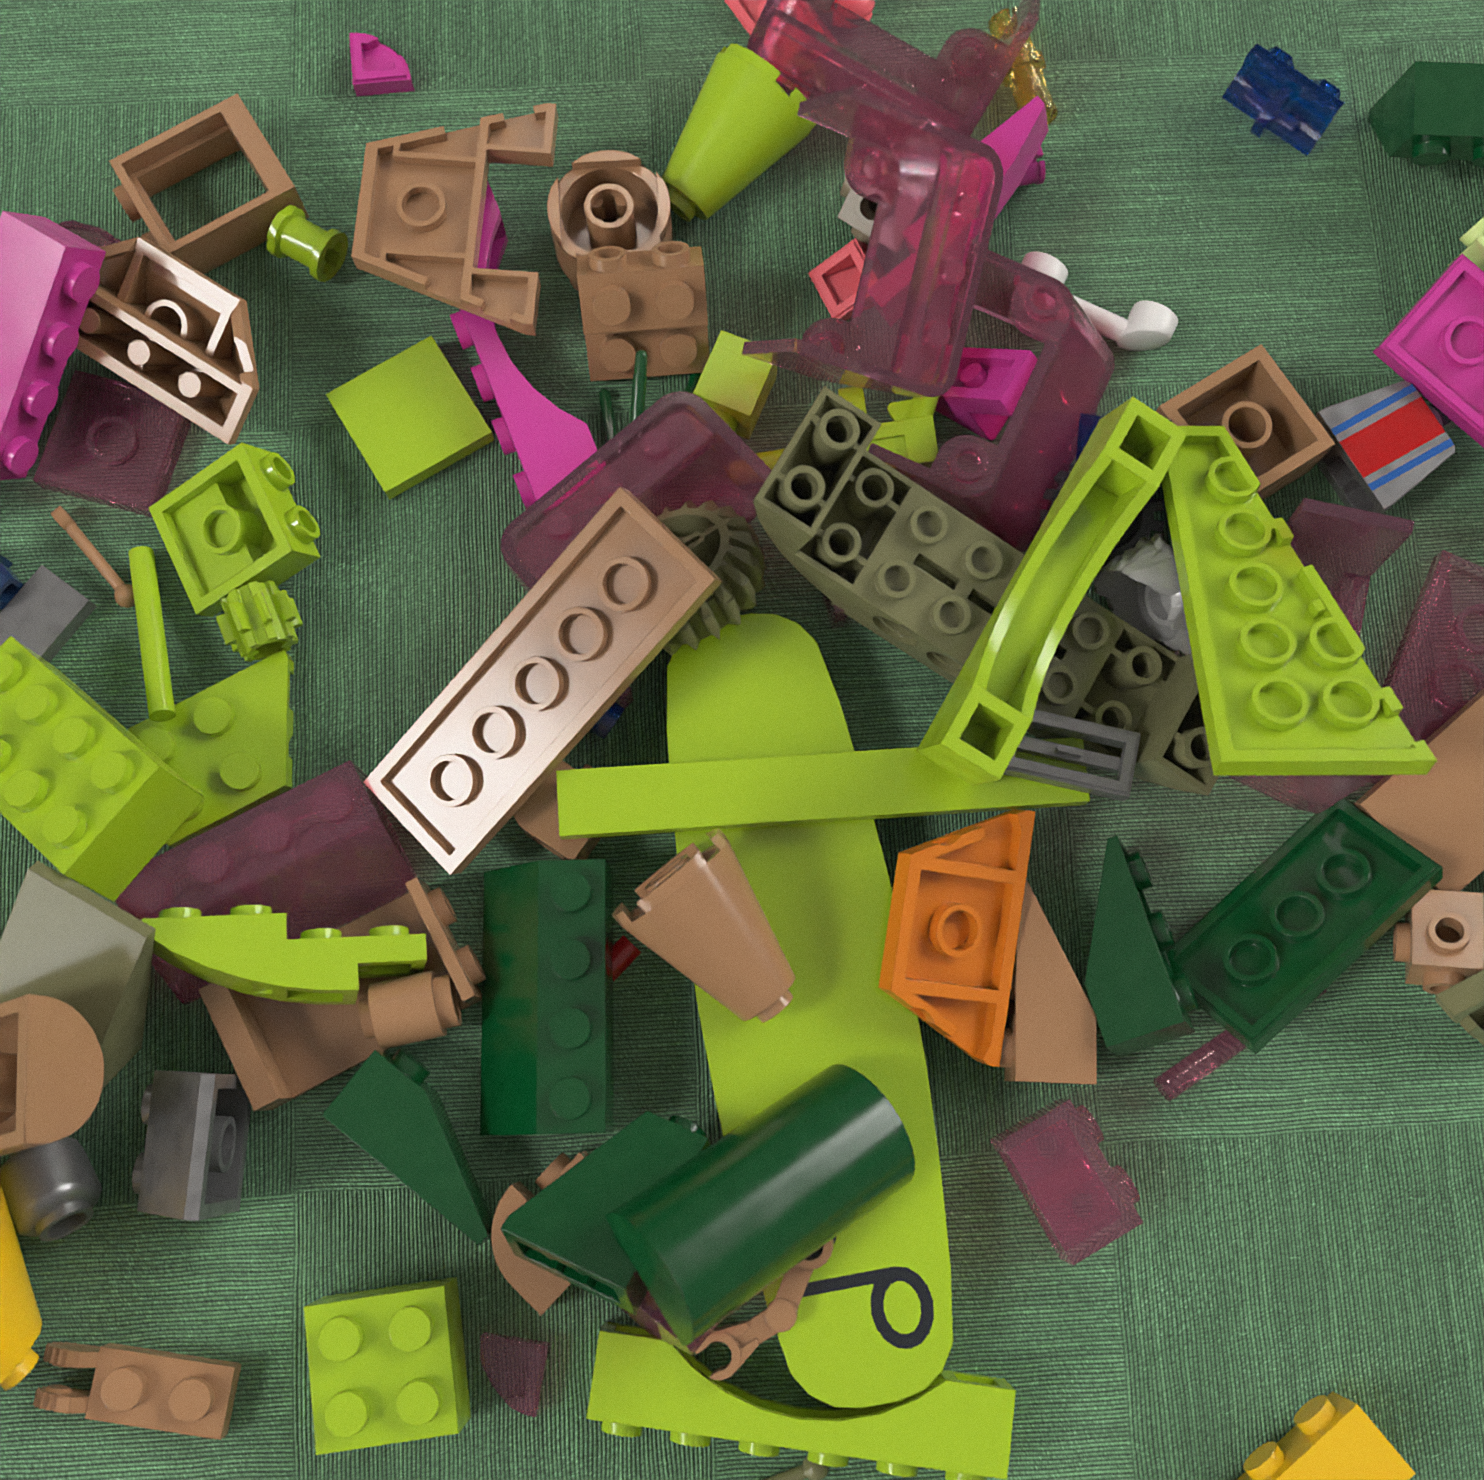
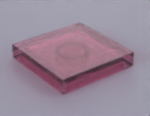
(112, 445)

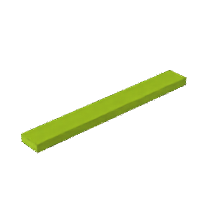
(788, 792)

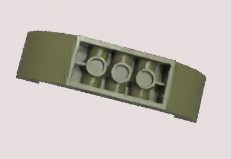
(935, 577)

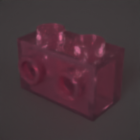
(1068, 1179)

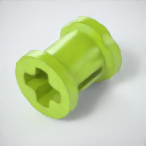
(307, 243)

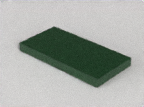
(1300, 921)

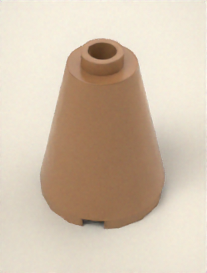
(712, 930)

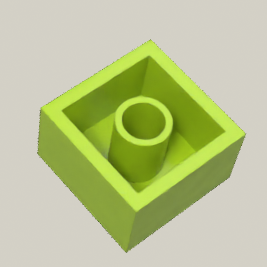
(387, 1365)

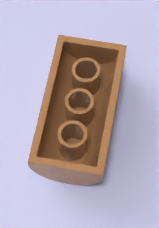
(46, 1072)

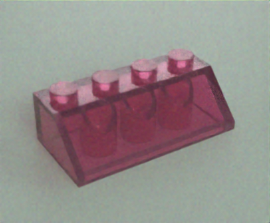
(308, 853)

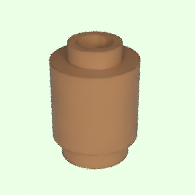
(410, 1009)

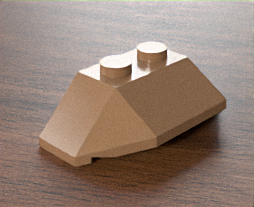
(173, 336)

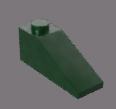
(409, 1133)

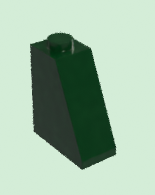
(566, 1221)

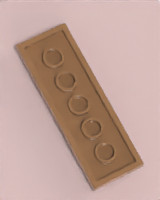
(541, 680)

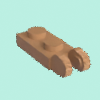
(145, 1388)

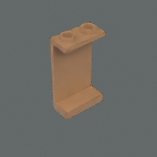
(295, 1046)

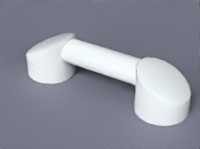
(1146, 327)

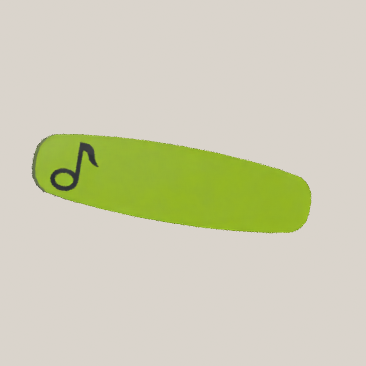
(882, 1304)

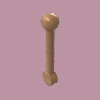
(123, 592)

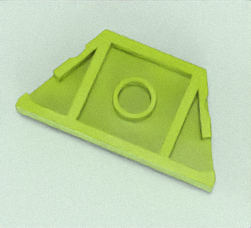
(229, 743)

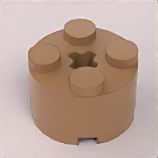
(607, 203)

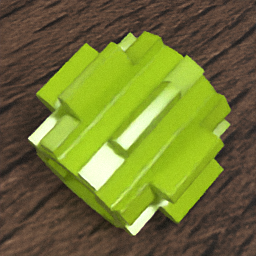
(259, 620)

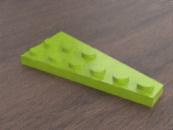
(1267, 637)

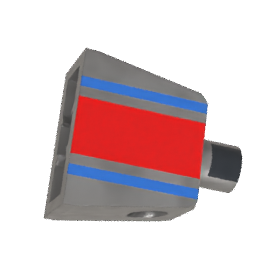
(1383, 445)

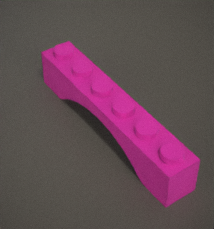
(538, 431)

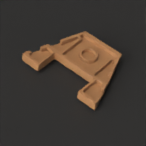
(426, 213)

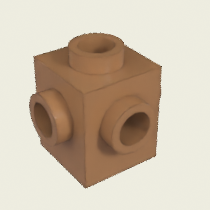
(1441, 939)

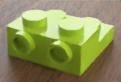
(235, 526)

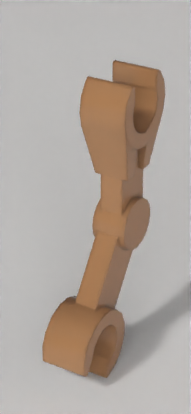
(779, 1316)

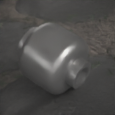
(50, 1189)

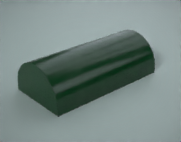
(764, 1198)

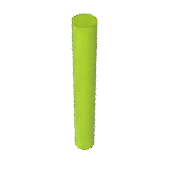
(151, 634)

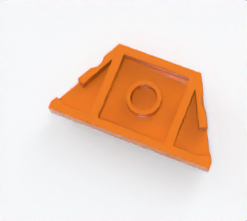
(959, 930)

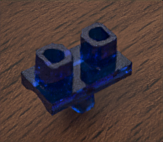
(1283, 98)

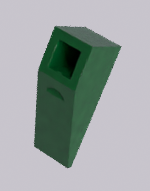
(1128, 966)

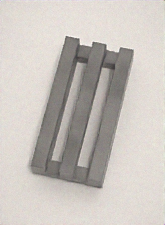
(1071, 779)

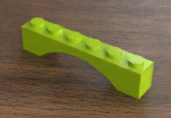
(1005, 671)
(950, 1426)

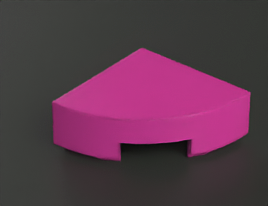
(377, 67)

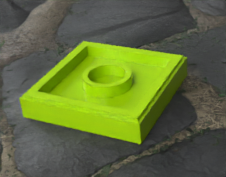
(410, 417)

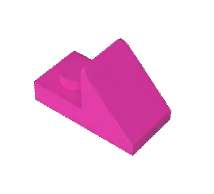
(987, 388)

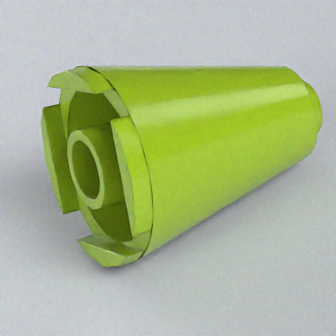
(732, 133)

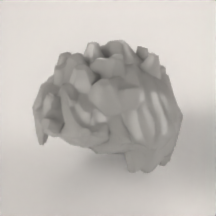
(1146, 592)

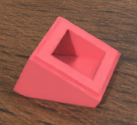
(839, 278)

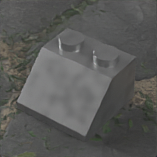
(192, 1145)

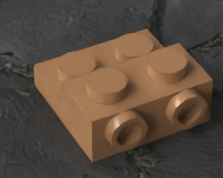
(644, 303)

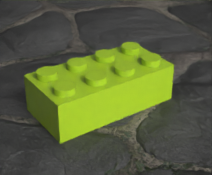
(80, 778)

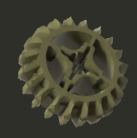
(731, 552)

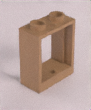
(186, 151)

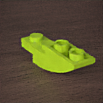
(255, 957)

